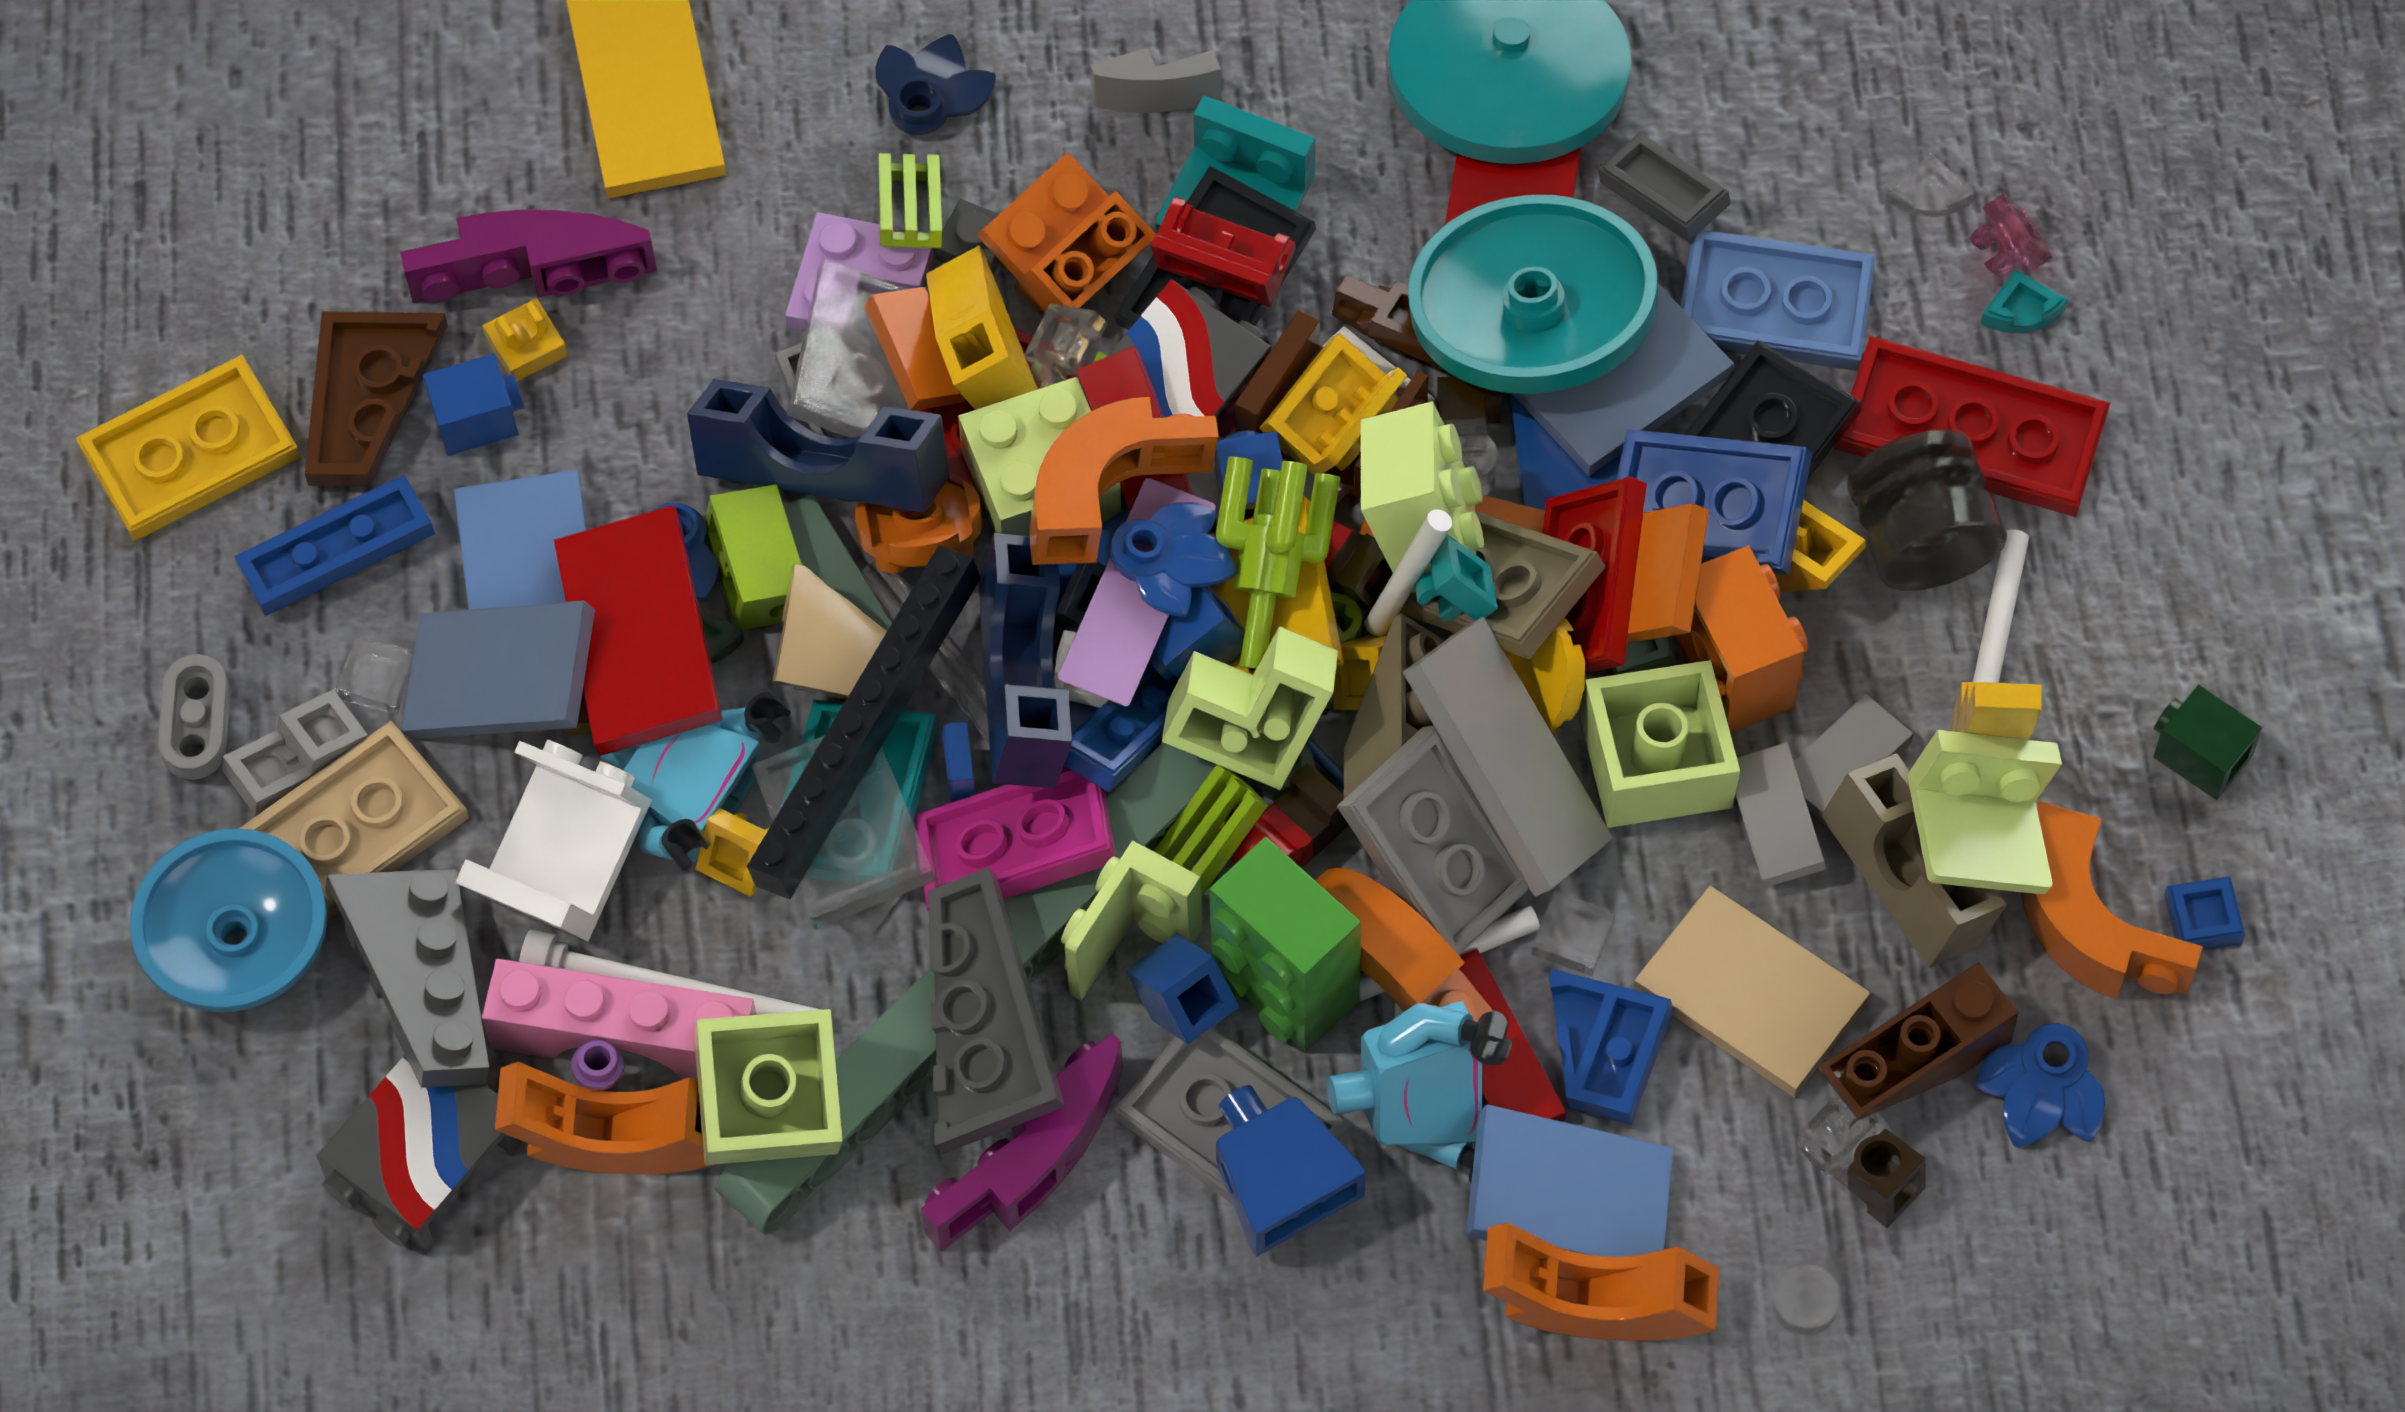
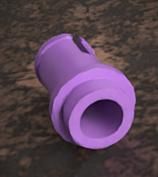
(598, 1066)

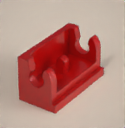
(1221, 253)

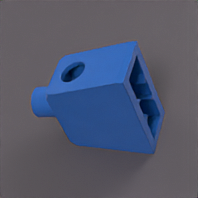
(1282, 1168)

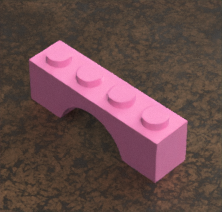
(558, 1009)

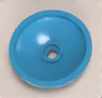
(222, 887)

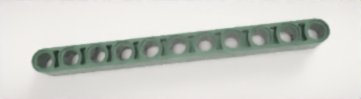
(899, 1049)

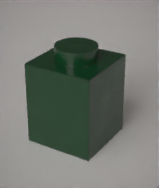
(2205, 740)

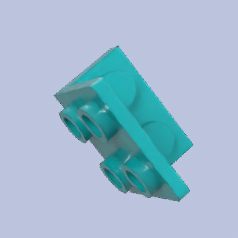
(1249, 150)

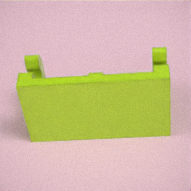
(752, 553)

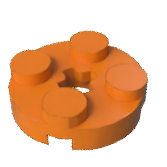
(902, 543)

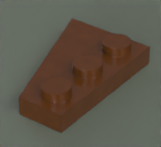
(363, 389)

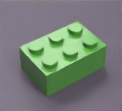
(1285, 945)

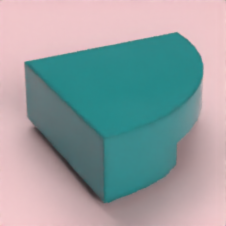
(2023, 306)

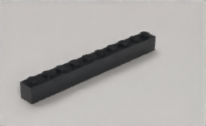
(863, 722)

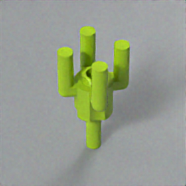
(1271, 545)

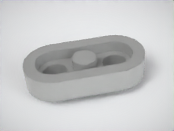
(191, 721)

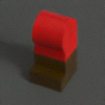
(1351, 564)
(1300, 820)

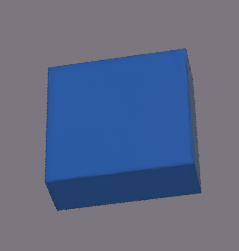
(958, 761)
(2205, 913)

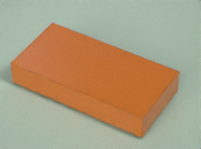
(909, 342)

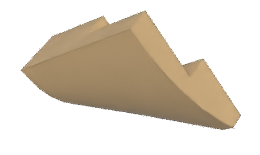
(823, 638)

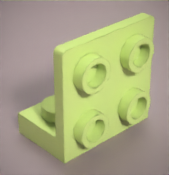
(1980, 810)
(1137, 888)

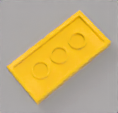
(646, 93)

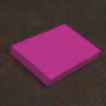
(1020, 834)

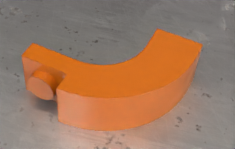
(1099, 453)
(2083, 933)
(1401, 946)
(601, 1129)
(1600, 1296)

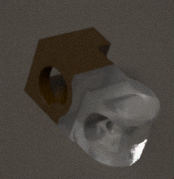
(1469, 411)
(1864, 1159)

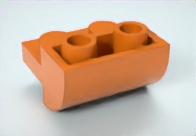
(1065, 237)

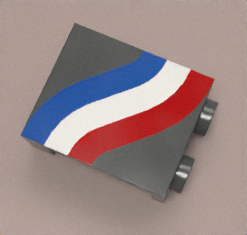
(1194, 351)
(411, 1152)

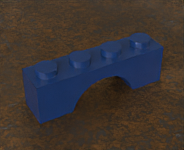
(748, 438)
(1024, 709)

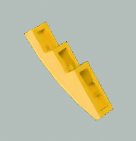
(1997, 709)

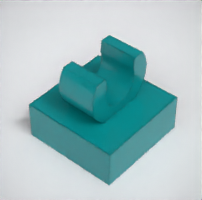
(1461, 581)

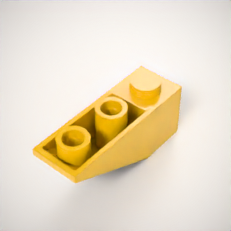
(976, 332)

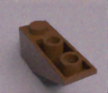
(1924, 1044)

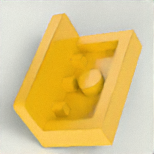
(1324, 408)

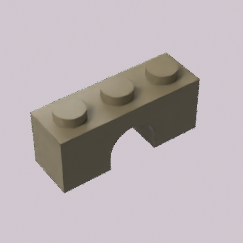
(1879, 832)

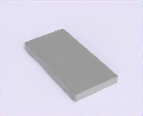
(1508, 756)

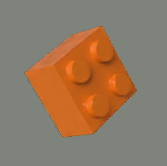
(1746, 637)

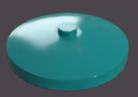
(1509, 74)
(1533, 294)

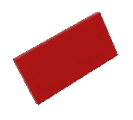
(2026, 434)
(648, 640)

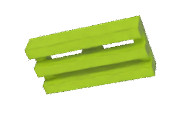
(909, 174)
(1201, 820)

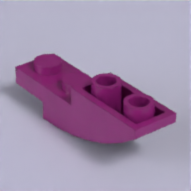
(552, 246)
(1023, 1172)

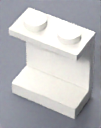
(562, 841)

